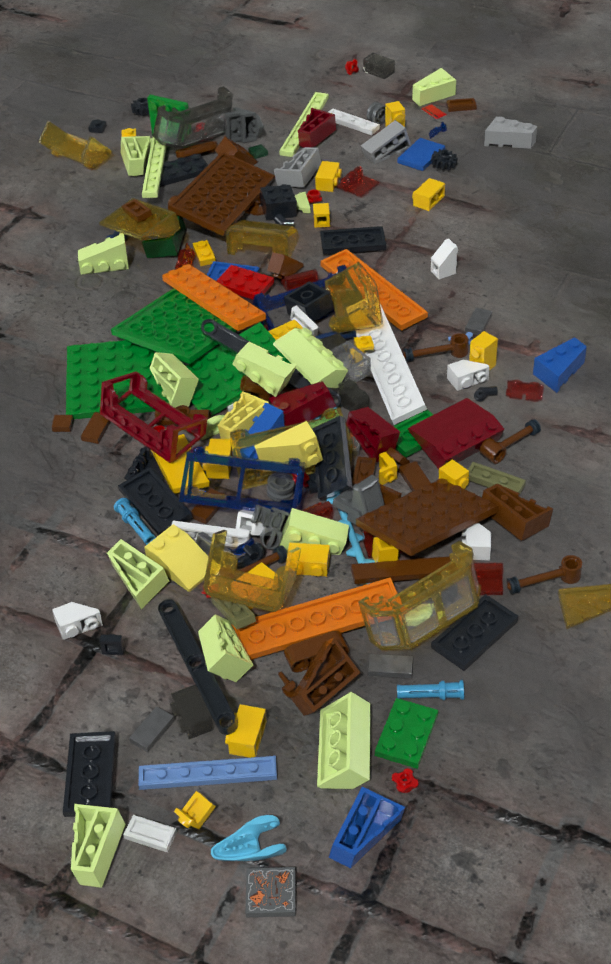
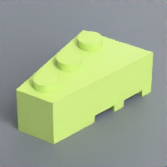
(94, 842)

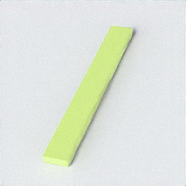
(291, 144)
(154, 170)

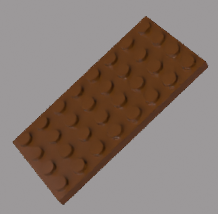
(221, 193)

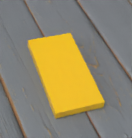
(174, 471)

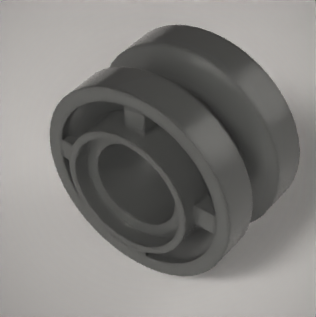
(376, 113)
(280, 486)

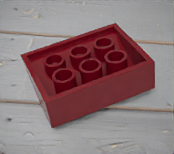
(456, 432)

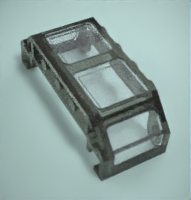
(193, 124)

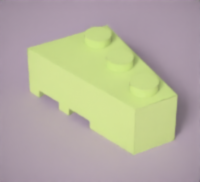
(434, 87)
(135, 153)
(104, 257)
(264, 368)
(175, 379)
(314, 529)
(138, 572)
(223, 649)

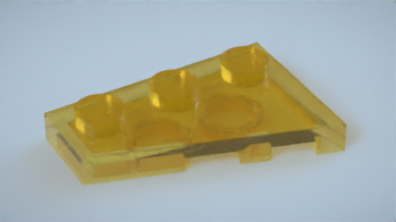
(584, 603)

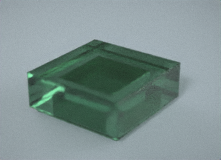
(258, 151)

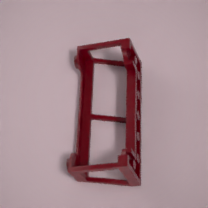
(161, 443)

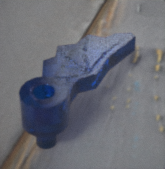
(443, 127)
(239, 550)

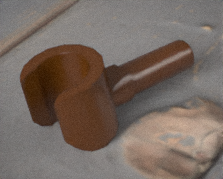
(289, 686)

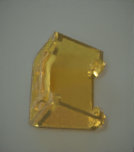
(279, 237)
(354, 300)

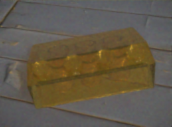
(160, 224)

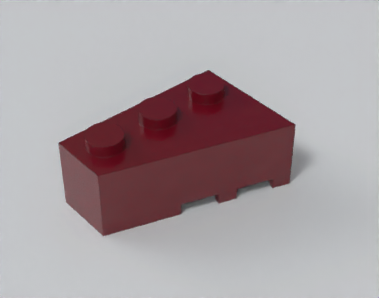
(316, 128)
(303, 403)
(372, 432)

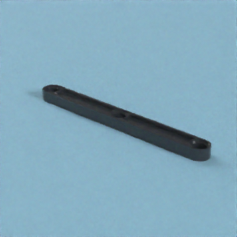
(235, 343)
(204, 680)

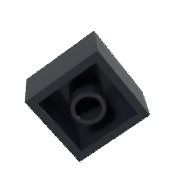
(278, 201)
(311, 300)

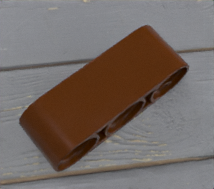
(303, 653)

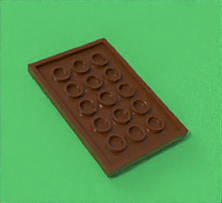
(426, 516)

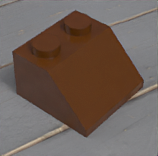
(234, 149)

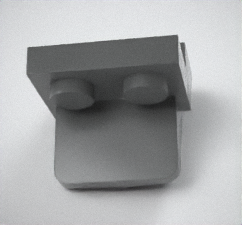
(243, 125)
(360, 499)

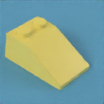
(293, 443)
(179, 557)

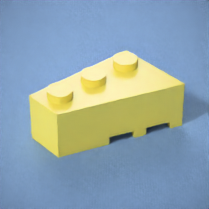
(241, 415)

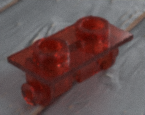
(186, 256)
(517, 388)

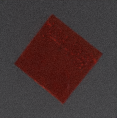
(357, 183)

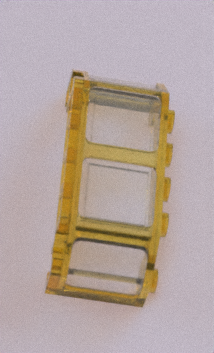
(425, 605)

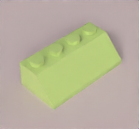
(311, 357)
(344, 743)

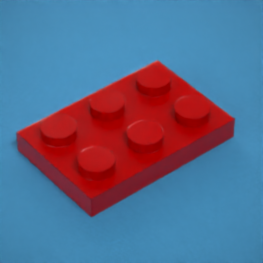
(245, 282)

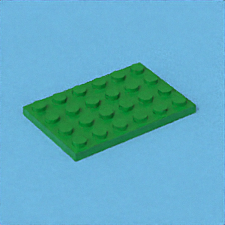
(219, 379)

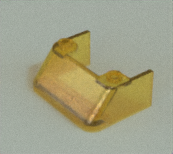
(89, 152)
(244, 588)

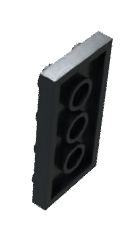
(182, 169)
(353, 240)
(334, 471)
(154, 500)
(474, 632)
(89, 770)

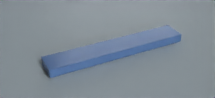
(207, 772)

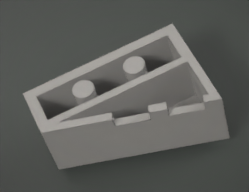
(510, 132)
(386, 143)
(299, 169)

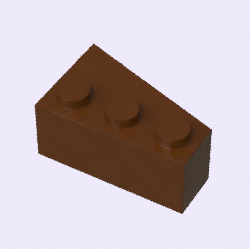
(517, 514)
(324, 677)

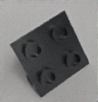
(142, 462)

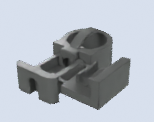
(270, 519)

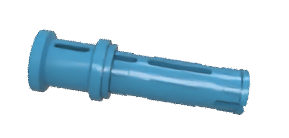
(146, 535)
(441, 690)

